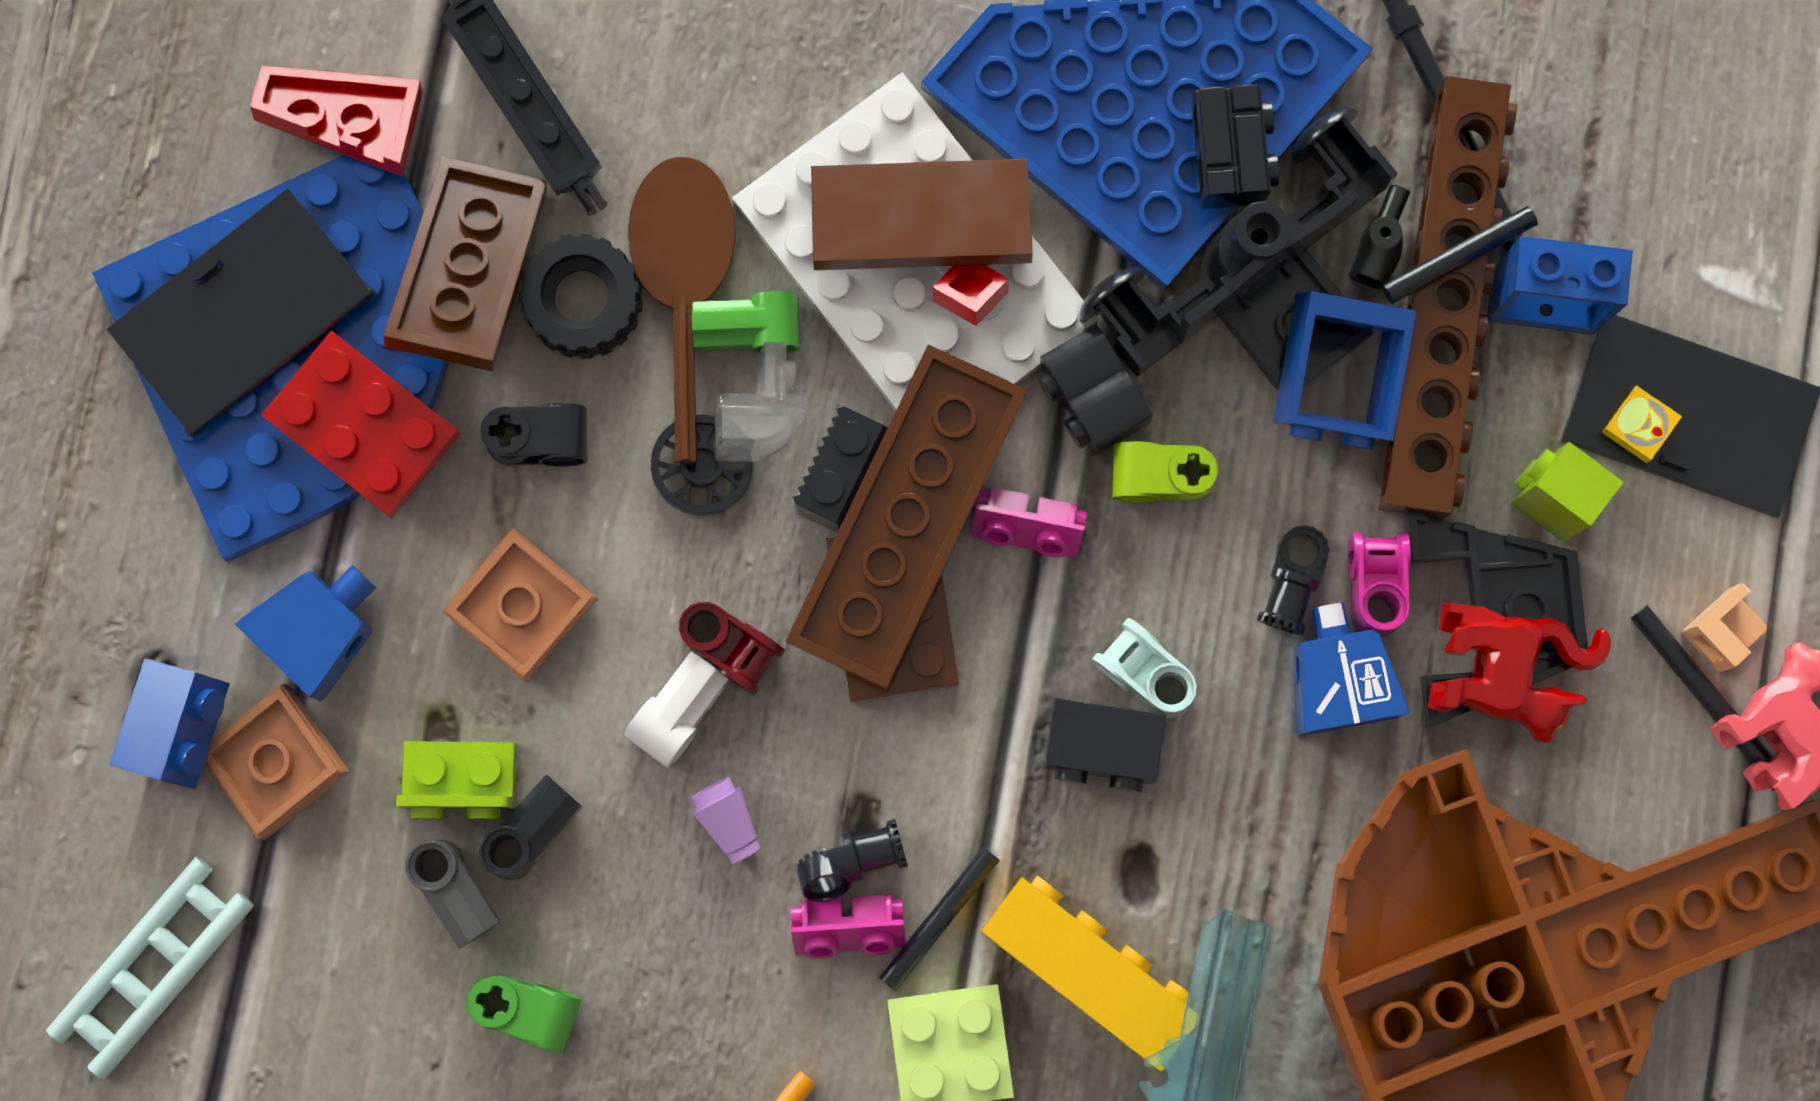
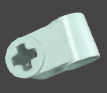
(1144, 669)

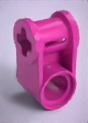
(1379, 571)

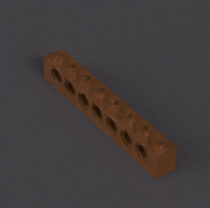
(1459, 107)

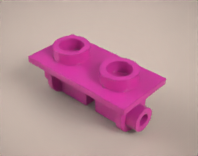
(1052, 531)
(822, 931)

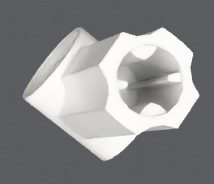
(670, 720)

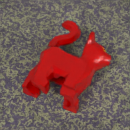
(1506, 664)

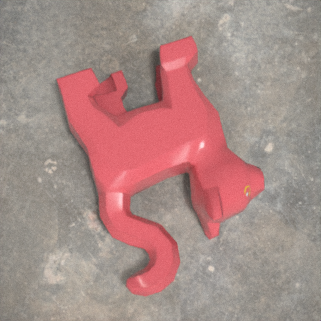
(1790, 725)

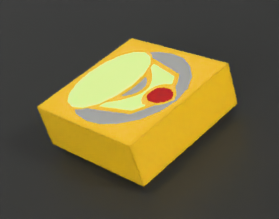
(1641, 424)

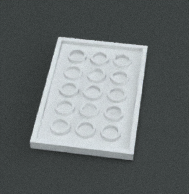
(889, 312)

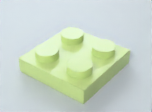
(951, 1046)

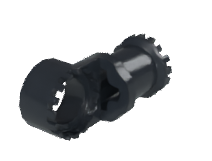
(1294, 583)
(849, 862)

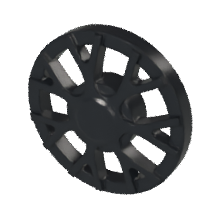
(699, 474)

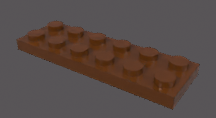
(906, 517)

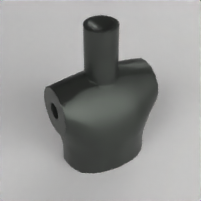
(1381, 242)

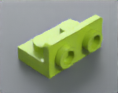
(458, 777)

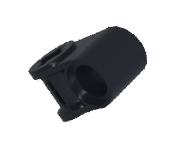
(545, 435)

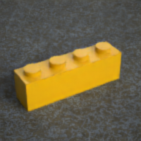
(1086, 969)

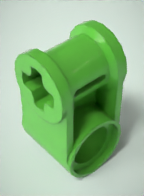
(534, 1015)

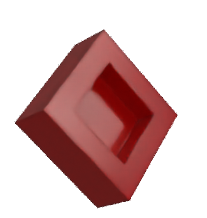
(970, 291)

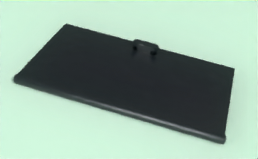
(246, 320)
(1737, 421)

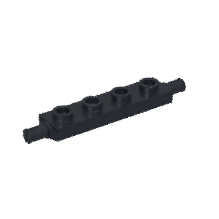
(525, 99)

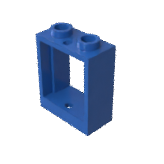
(1575, 280)
(1389, 374)

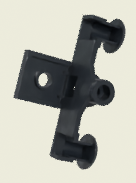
(1257, 267)

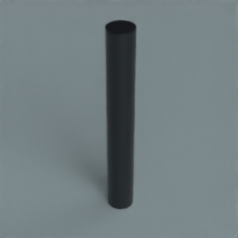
(1460, 254)
(939, 919)

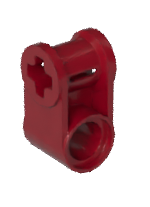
(731, 646)

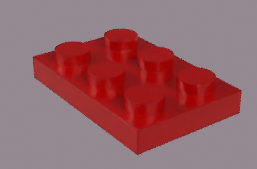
(361, 424)

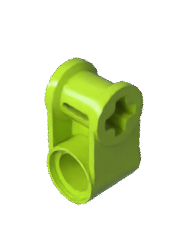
(1150, 472)

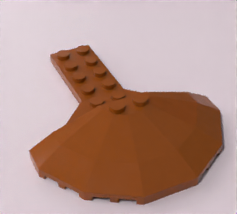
(1517, 966)

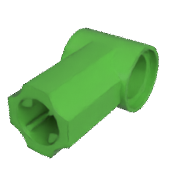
(747, 323)

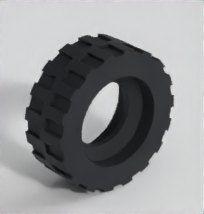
(570, 256)

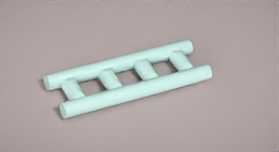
(150, 1003)

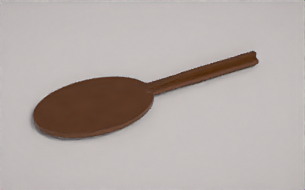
(682, 253)

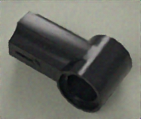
(533, 824)

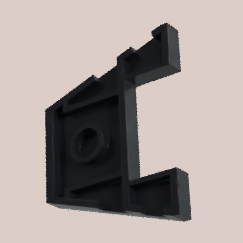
(1508, 578)

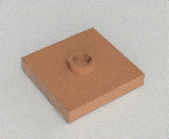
(519, 605)
(274, 762)

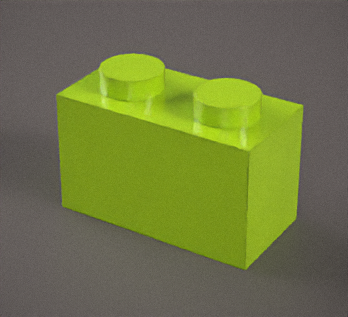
(1565, 491)

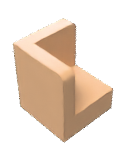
(1726, 629)

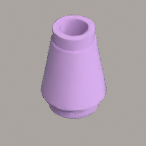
(726, 819)

